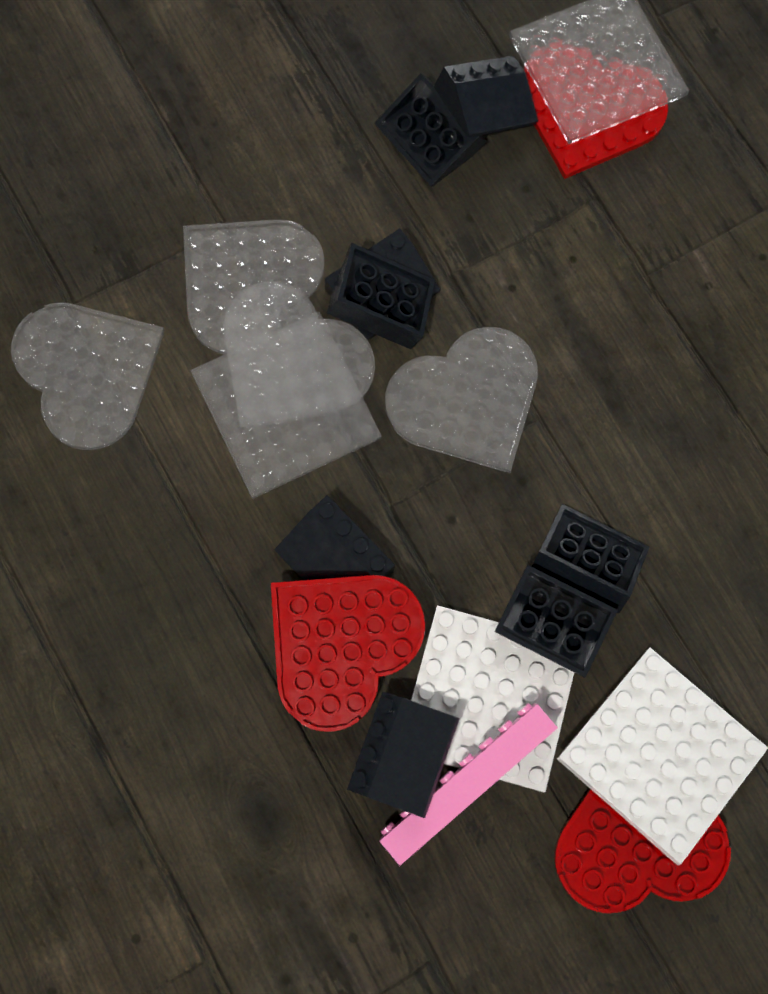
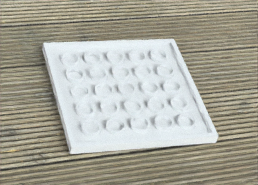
(485, 684)
(663, 755)

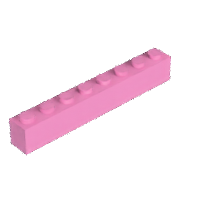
(469, 781)

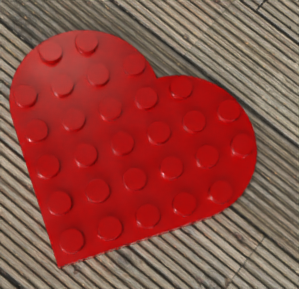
(599, 146)
(338, 641)
(615, 867)

